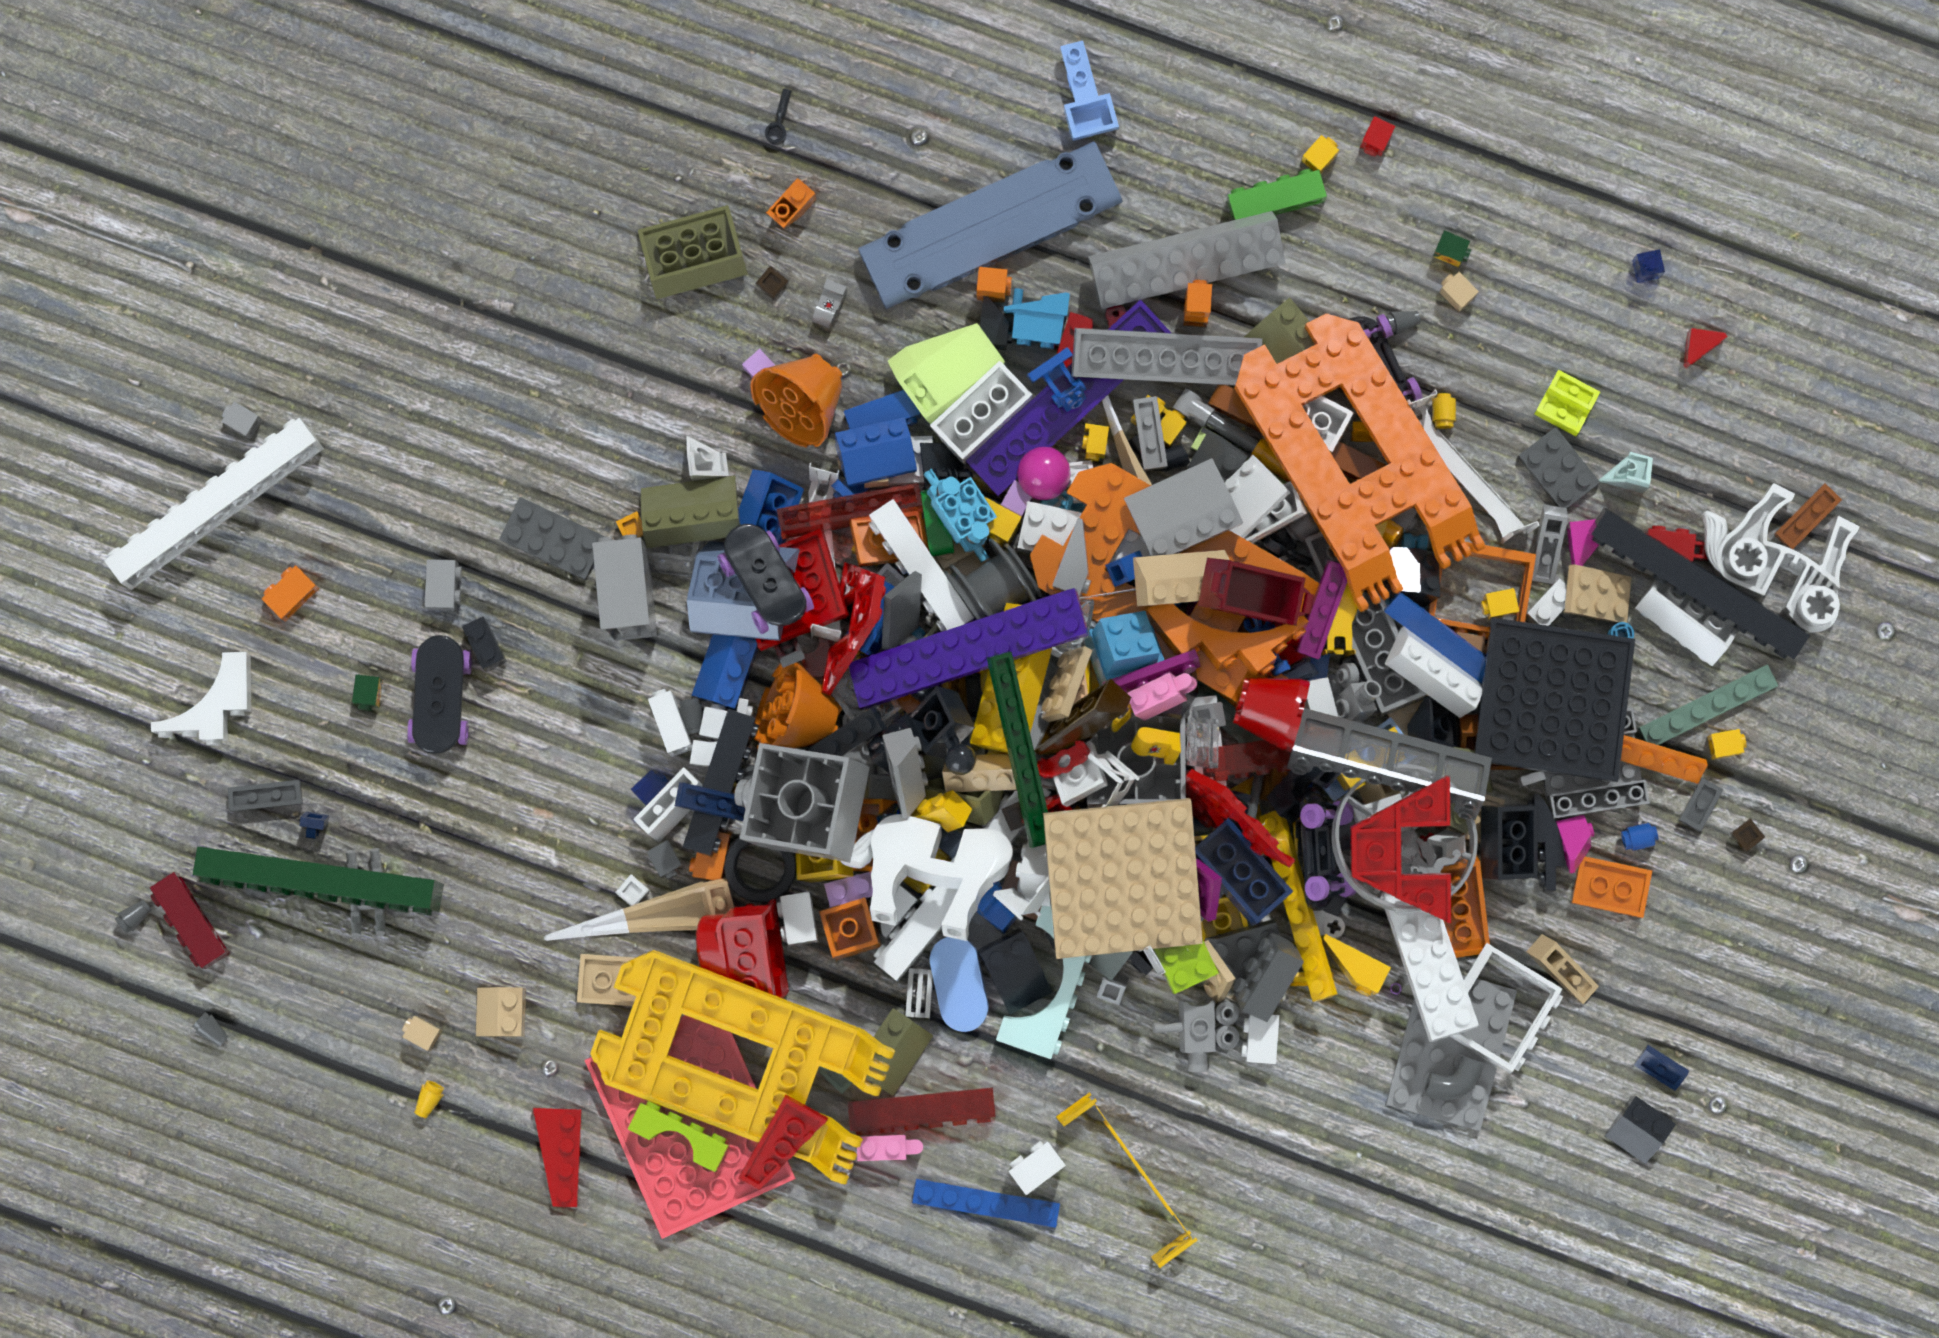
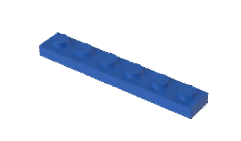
(986, 1203)

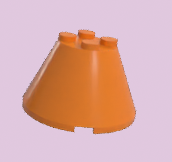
(799, 398)
(795, 710)

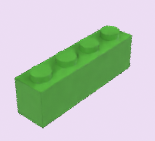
(1279, 196)

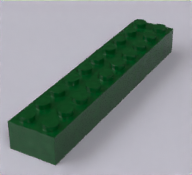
(312, 879)

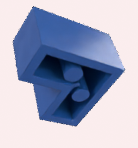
(994, 911)

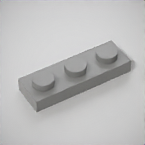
(1150, 433)

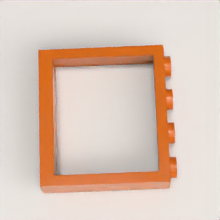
(1503, 555)

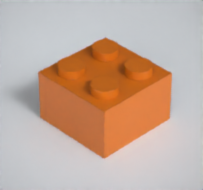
(850, 929)

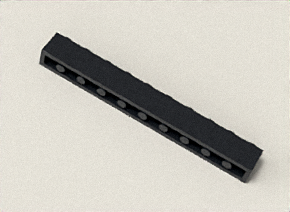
(1699, 583)

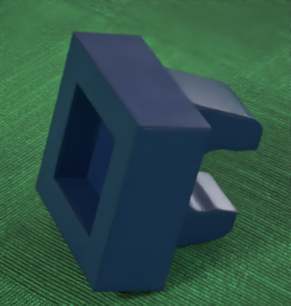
(314, 823)

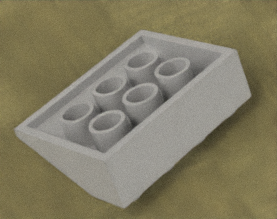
(1183, 510)

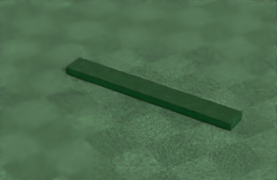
(1019, 745)

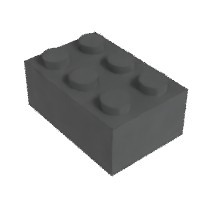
(1267, 976)

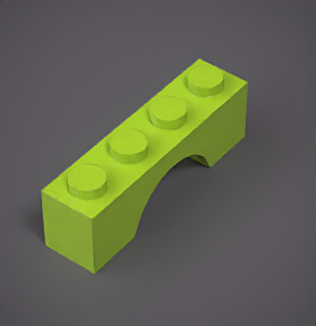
(707, 1150)

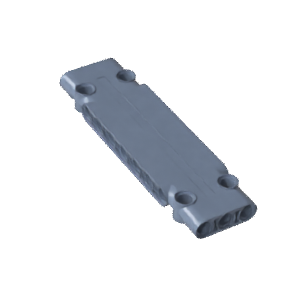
(990, 225)

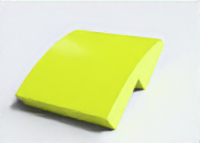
(1567, 403)

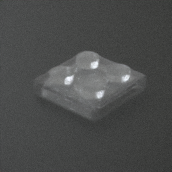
(1202, 742)

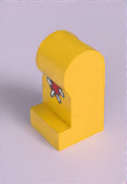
(1157, 744)

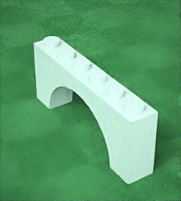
(1041, 1030)

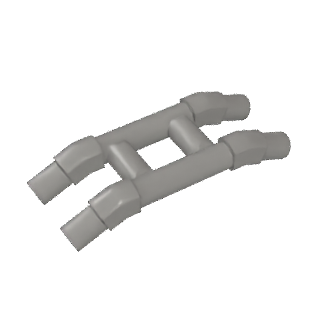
(356, 918)

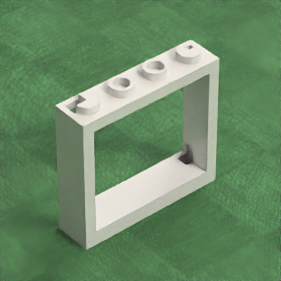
(1540, 1021)

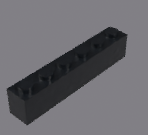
(722, 776)

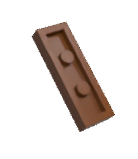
(1808, 516)

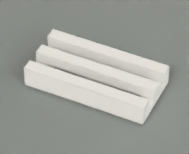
(920, 972)

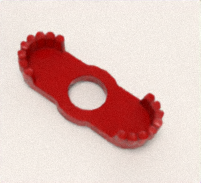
(1051, 768)

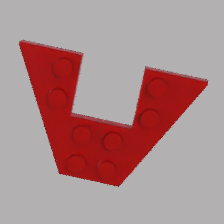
(866, 592)
(1213, 800)
(1378, 849)

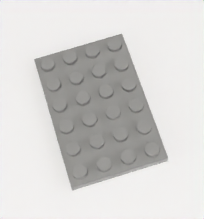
(1420, 1057)

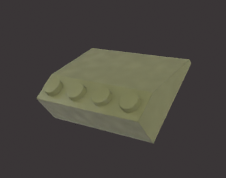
(692, 252)
(1283, 331)
(689, 511)

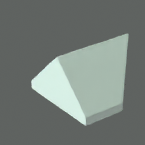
(1631, 473)

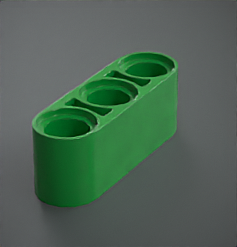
(938, 537)

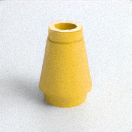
(428, 1098)

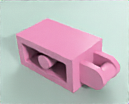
(1161, 695)
(887, 1148)

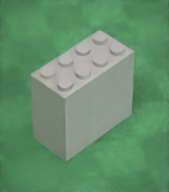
(624, 588)

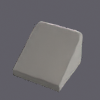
(1212, 710)
(1113, 990)

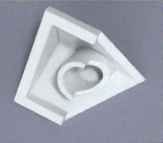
(705, 461)

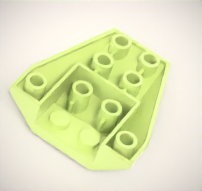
(944, 368)

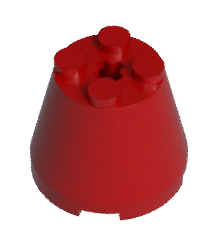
(1272, 709)

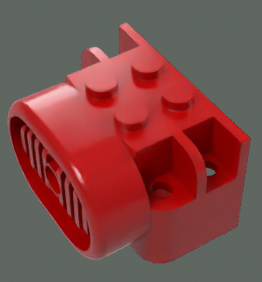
(745, 947)

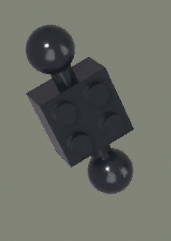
(942, 726)

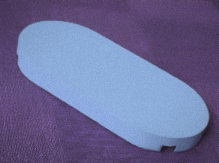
(959, 984)

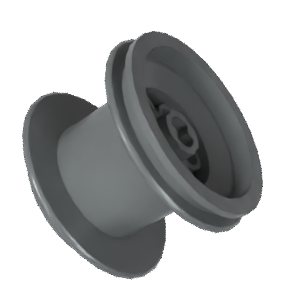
(995, 583)

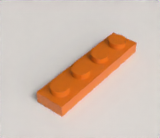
(1662, 759)

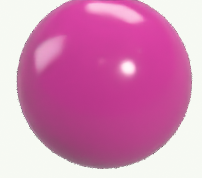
(1044, 473)

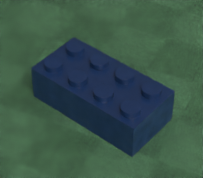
(1245, 875)

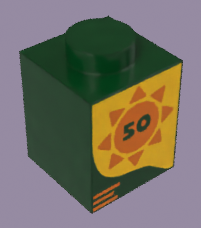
(1452, 249)
(367, 692)

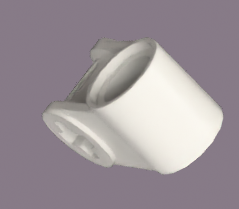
(1323, 919)

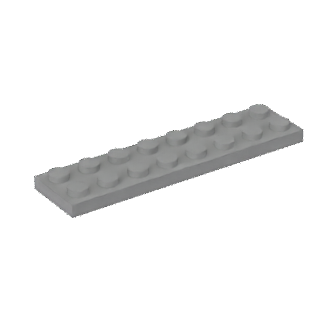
(1159, 356)

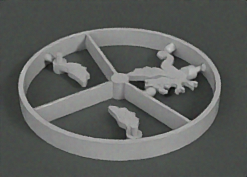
(1417, 863)

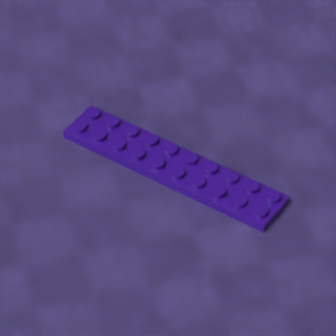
(1042, 421)
(965, 648)

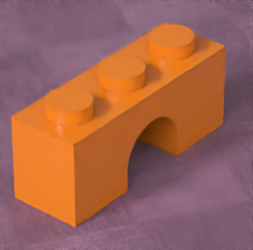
(1197, 304)

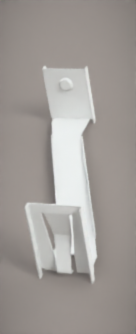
(1470, 478)
(832, 630)
(1013, 899)

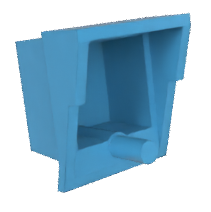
(1038, 320)
(1122, 645)

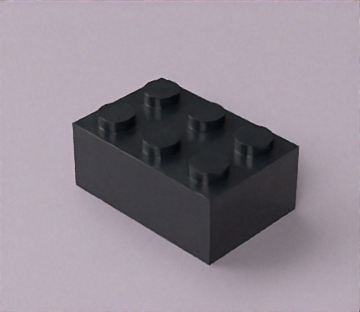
(1509, 841)

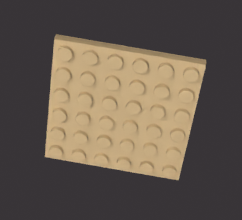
(1123, 878)

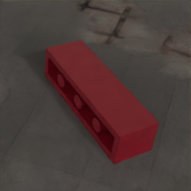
(189, 920)

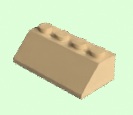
(1171, 577)

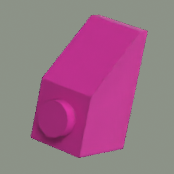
(1580, 541)
(1576, 840)

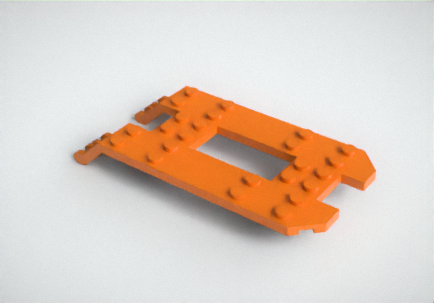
(1342, 510)
(1106, 525)

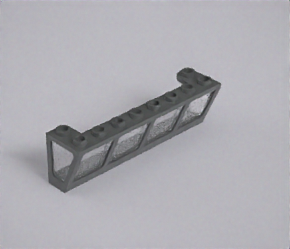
(1389, 759)

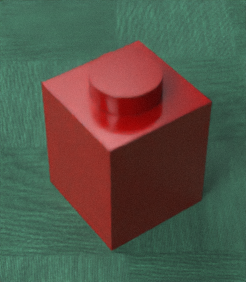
(1377, 137)

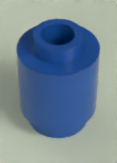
(1639, 836)

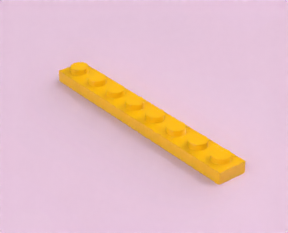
(1300, 915)

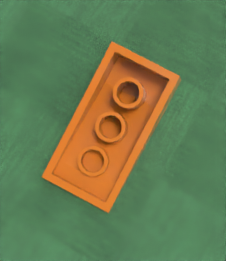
(1468, 912)

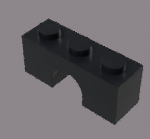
(1288, 793)

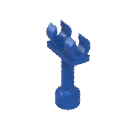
(1280, 665)

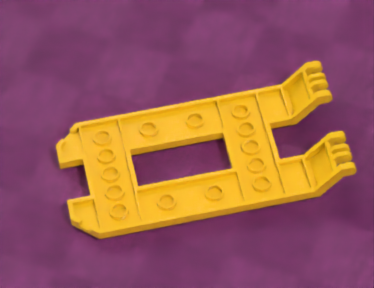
(797, 1034)

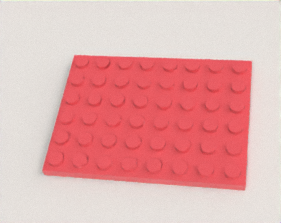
(671, 1183)

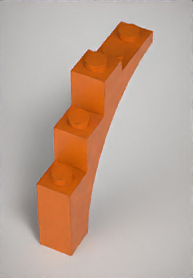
(1220, 646)

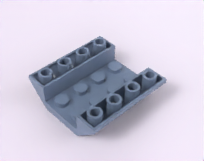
(720, 602)

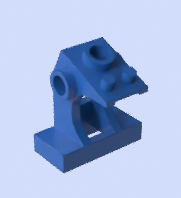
(1053, 369)

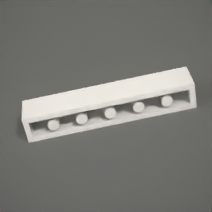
(914, 556)

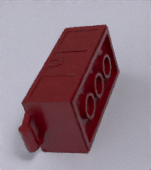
(1254, 592)

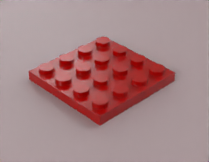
(818, 576)

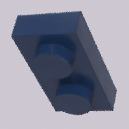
(1661, 1067)

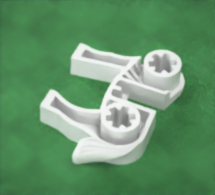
(1751, 561)
(910, 850)

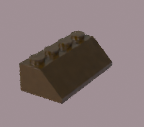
(1086, 717)

